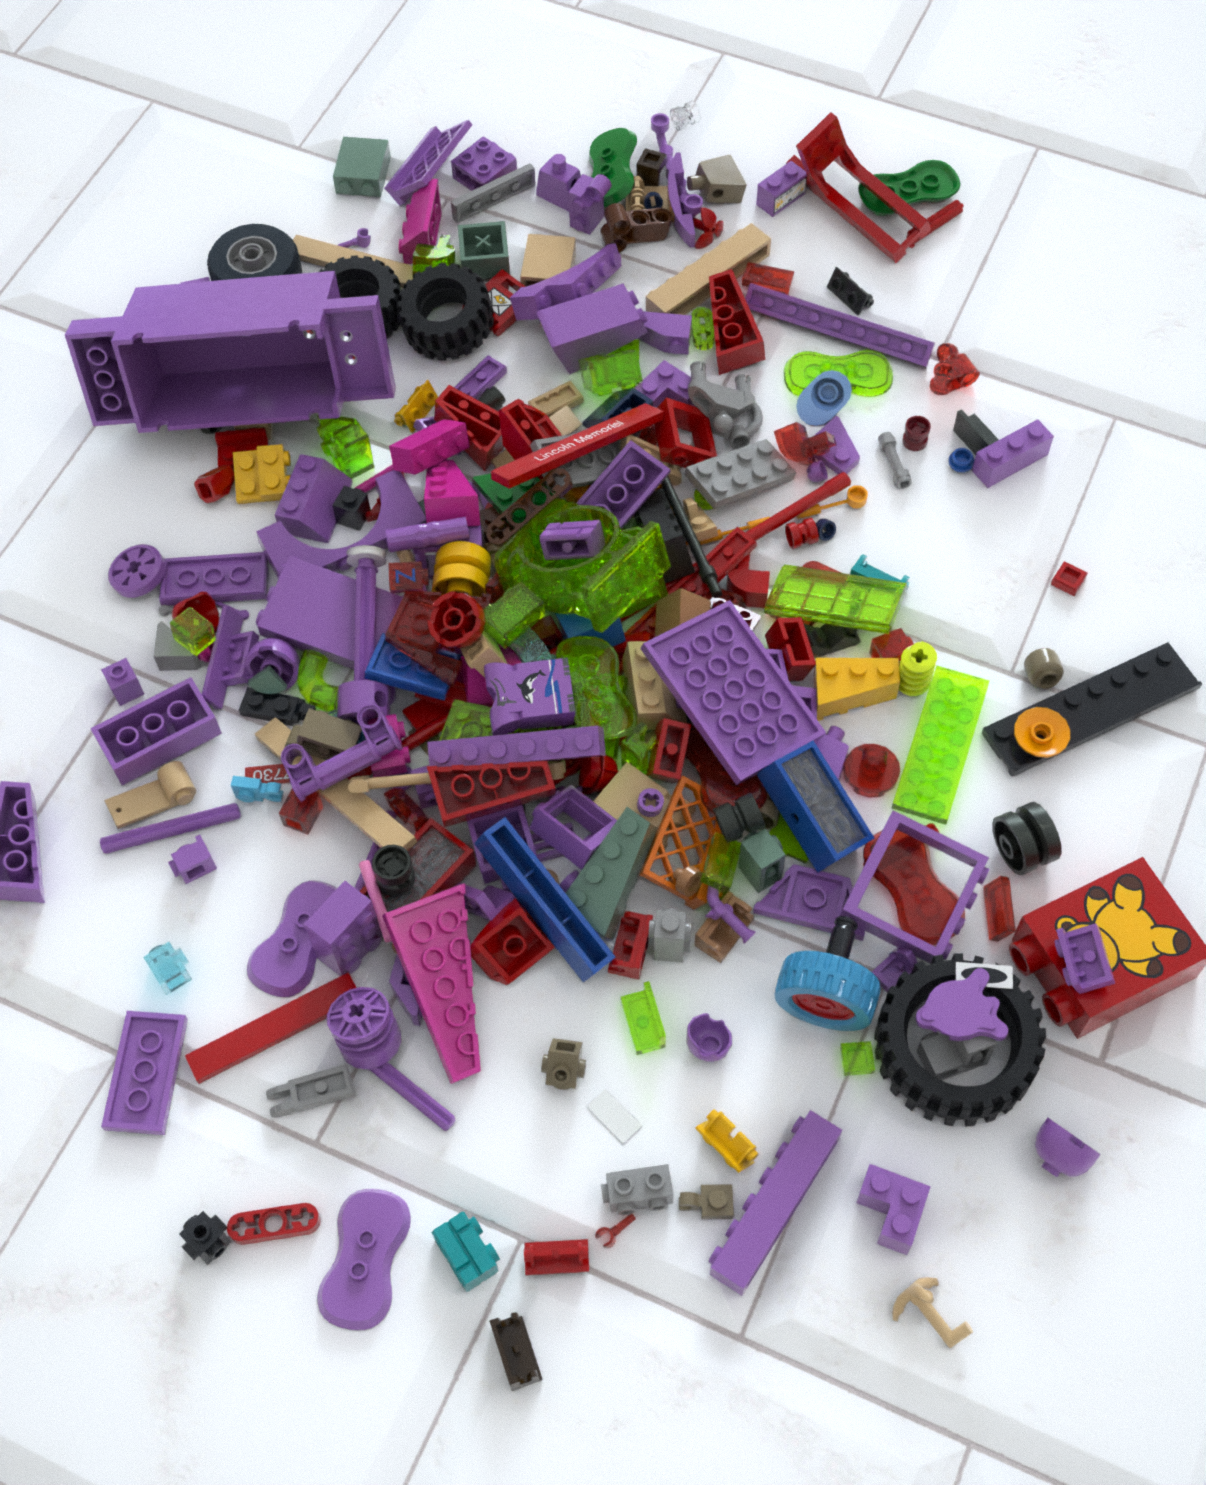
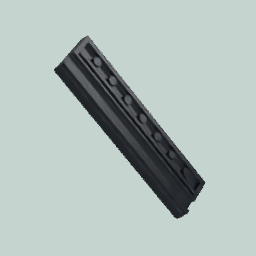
(1101, 703)

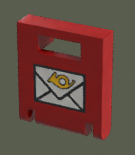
(500, 298)

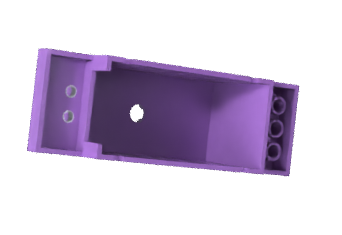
(232, 354)

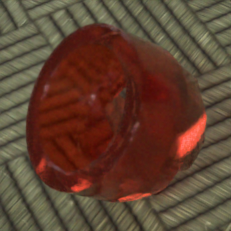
(946, 350)

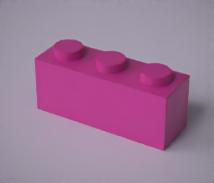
(429, 446)

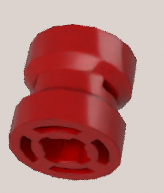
(801, 533)

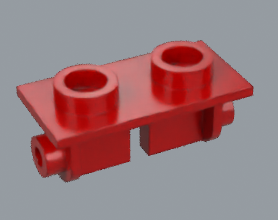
(556, 1257)

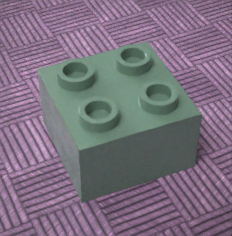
(484, 248)

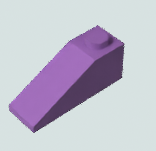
(668, 332)

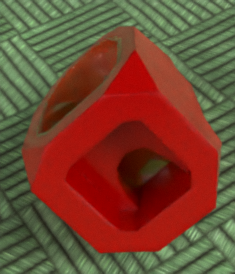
(215, 483)

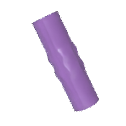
(427, 534)

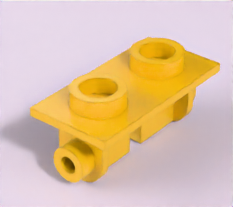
(418, 406)
(736, 1151)

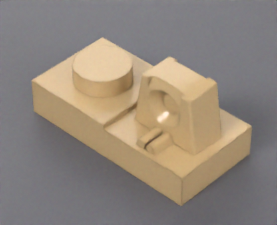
(700, 522)

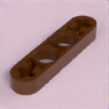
(525, 503)

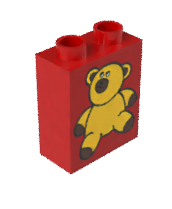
(1144, 937)

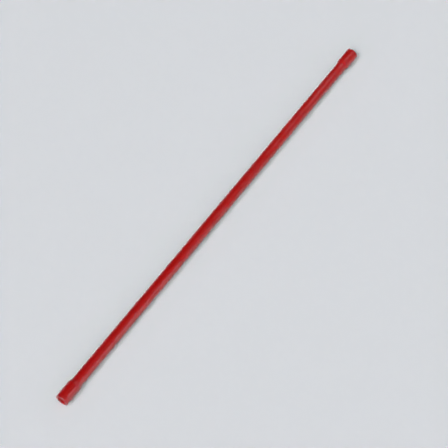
(828, 489)

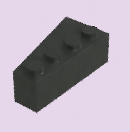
(658, 510)

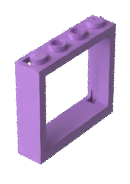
(940, 842)

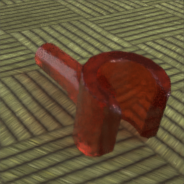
(615, 1230)

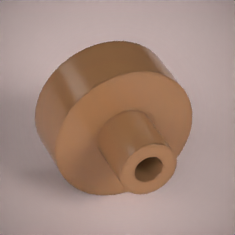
(687, 880)

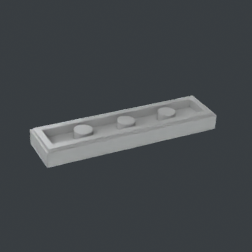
(493, 193)

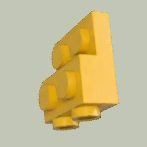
(261, 474)

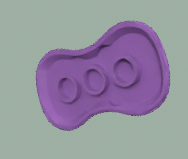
(286, 958)
(358, 1284)

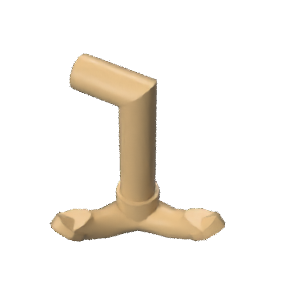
(922, 1299)

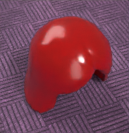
(202, 604)

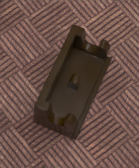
(516, 1351)

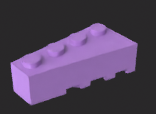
(19, 844)

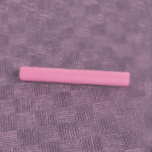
(375, 896)

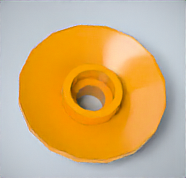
(1045, 723)

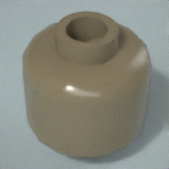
(1043, 668)

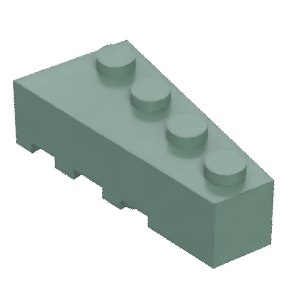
(612, 872)

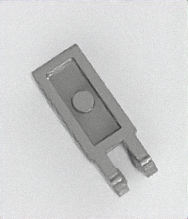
(312, 1091)

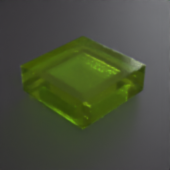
(857, 1058)

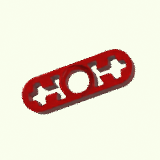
(264, 1214)

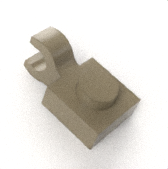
(713, 1201)

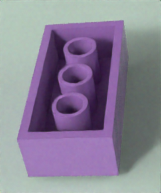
(156, 731)

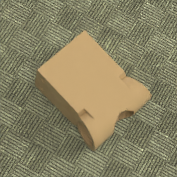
(624, 792)

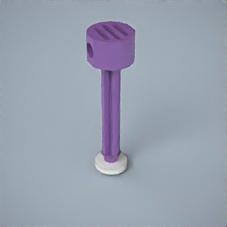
(361, 691)

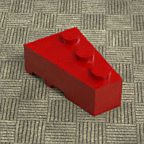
(481, 423)

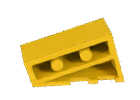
(854, 683)

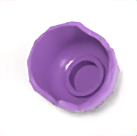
(708, 1038)

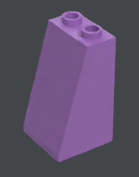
(593, 324)

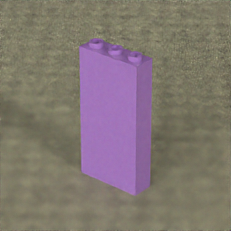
(317, 611)

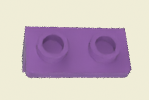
(1085, 958)

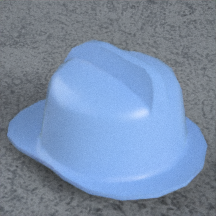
(823, 398)

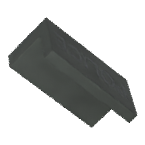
(973, 431)

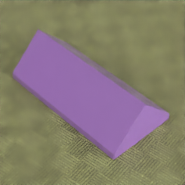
(626, 483)

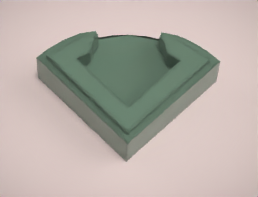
(267, 682)

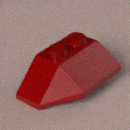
(523, 425)

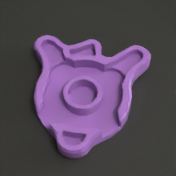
(962, 1010)

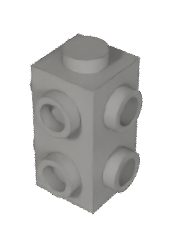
(669, 935)
(638, 1189)

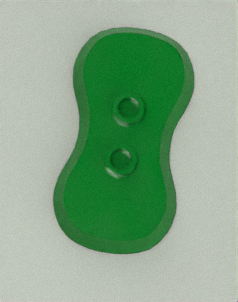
(611, 157)
(922, 183)

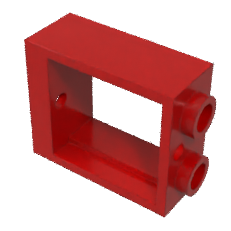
(686, 418)

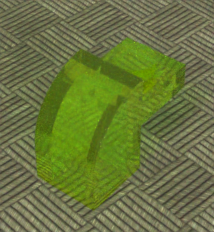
(432, 255)

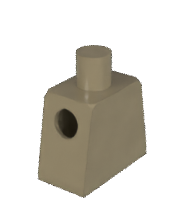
(718, 180)

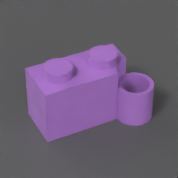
(587, 202)

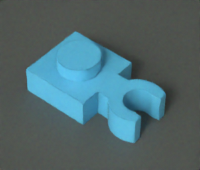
(253, 789)

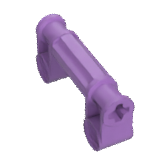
(308, 777)

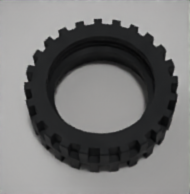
(935, 1095)

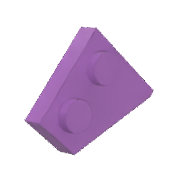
(842, 456)

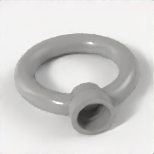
(738, 435)

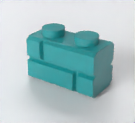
(466, 1251)

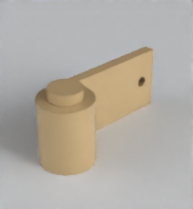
(169, 791)

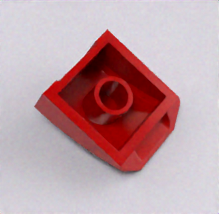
(509, 944)

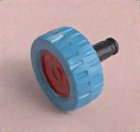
(829, 986)

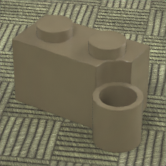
(324, 734)

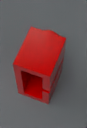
(792, 639)

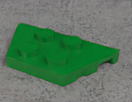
(503, 497)

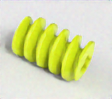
(917, 668)

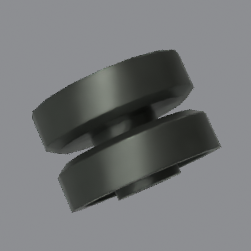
(1026, 838)

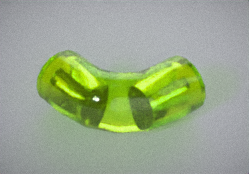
(311, 681)

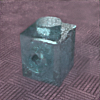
(168, 967)

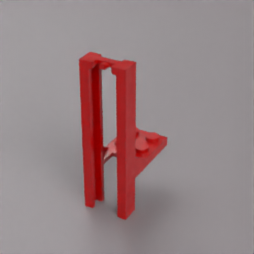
(827, 145)

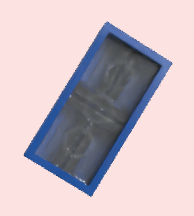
(815, 806)

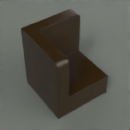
(650, 166)

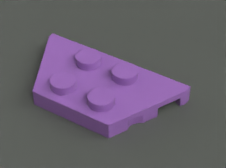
(807, 899)

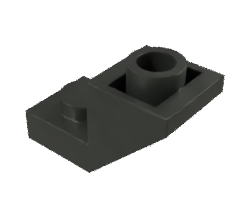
(831, 638)

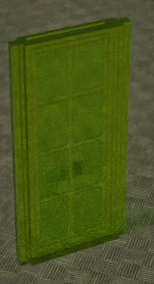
(836, 598)

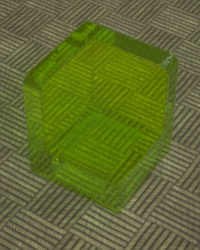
(192, 631)

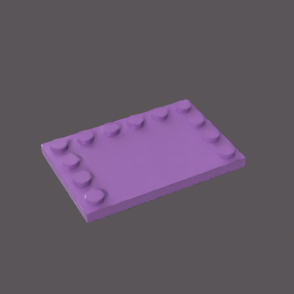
(732, 691)

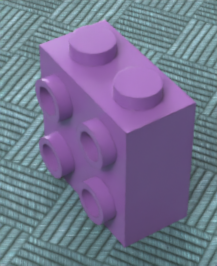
(482, 164)

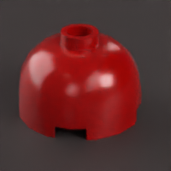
(456, 620)

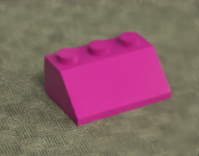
(423, 220)

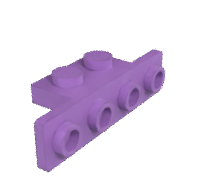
(227, 657)

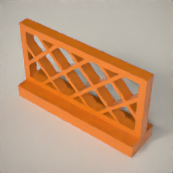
(700, 896)

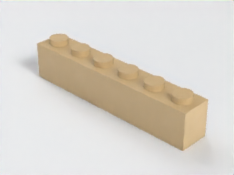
(692, 286)

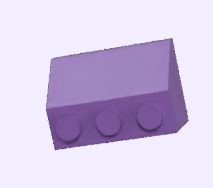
(309, 498)

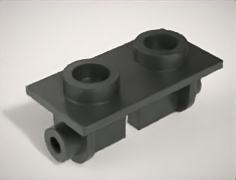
(849, 291)

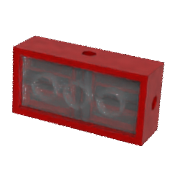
(438, 865)

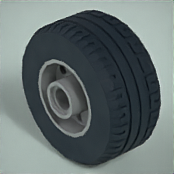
(252, 253)

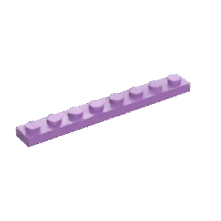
(839, 324)

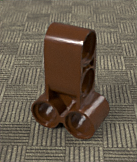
(634, 225)

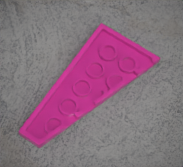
(438, 965)

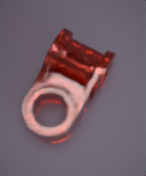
(953, 375)

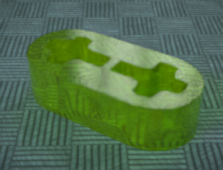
(698, 329)

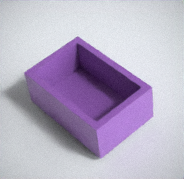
(344, 929)

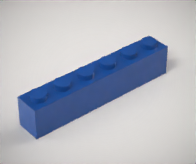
(544, 899)

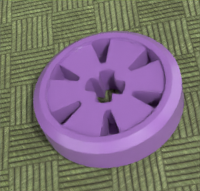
(150, 572)

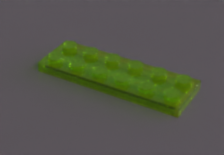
(940, 745)

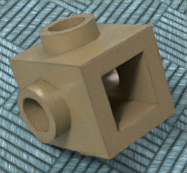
(563, 1064)

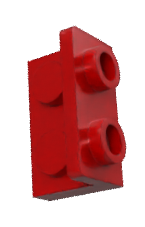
(238, 441)

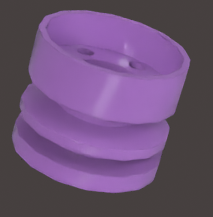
(364, 1027)

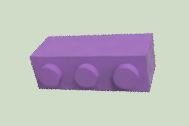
(1012, 453)

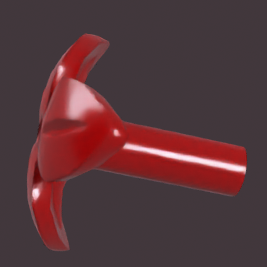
(709, 226)

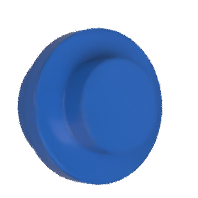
(961, 460)

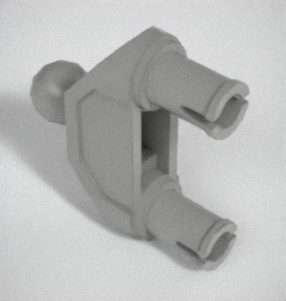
(719, 401)

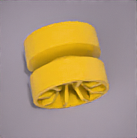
(461, 569)

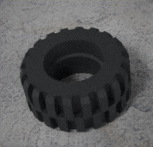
(368, 278)
(442, 286)

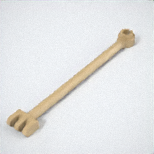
(364, 783)

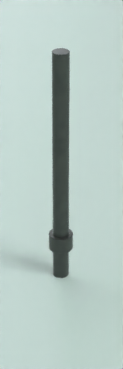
(706, 572)

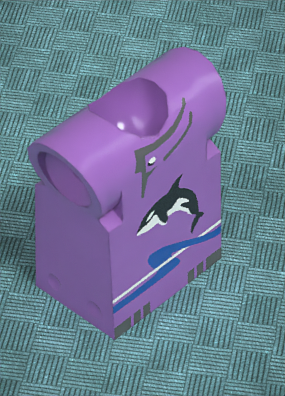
(529, 695)

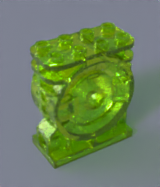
(590, 587)

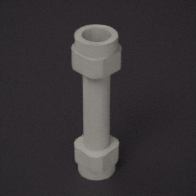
(888, 444)

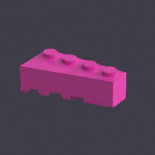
(449, 494)

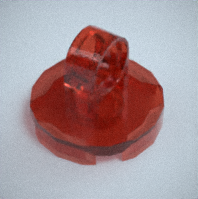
(871, 770)

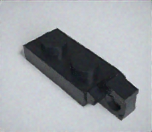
(270, 706)

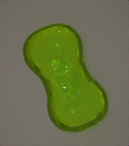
(866, 370)
(596, 686)

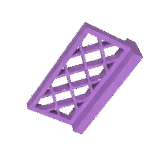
(425, 161)

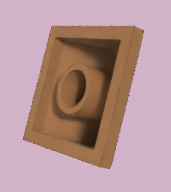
(678, 609)

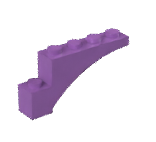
(568, 285)

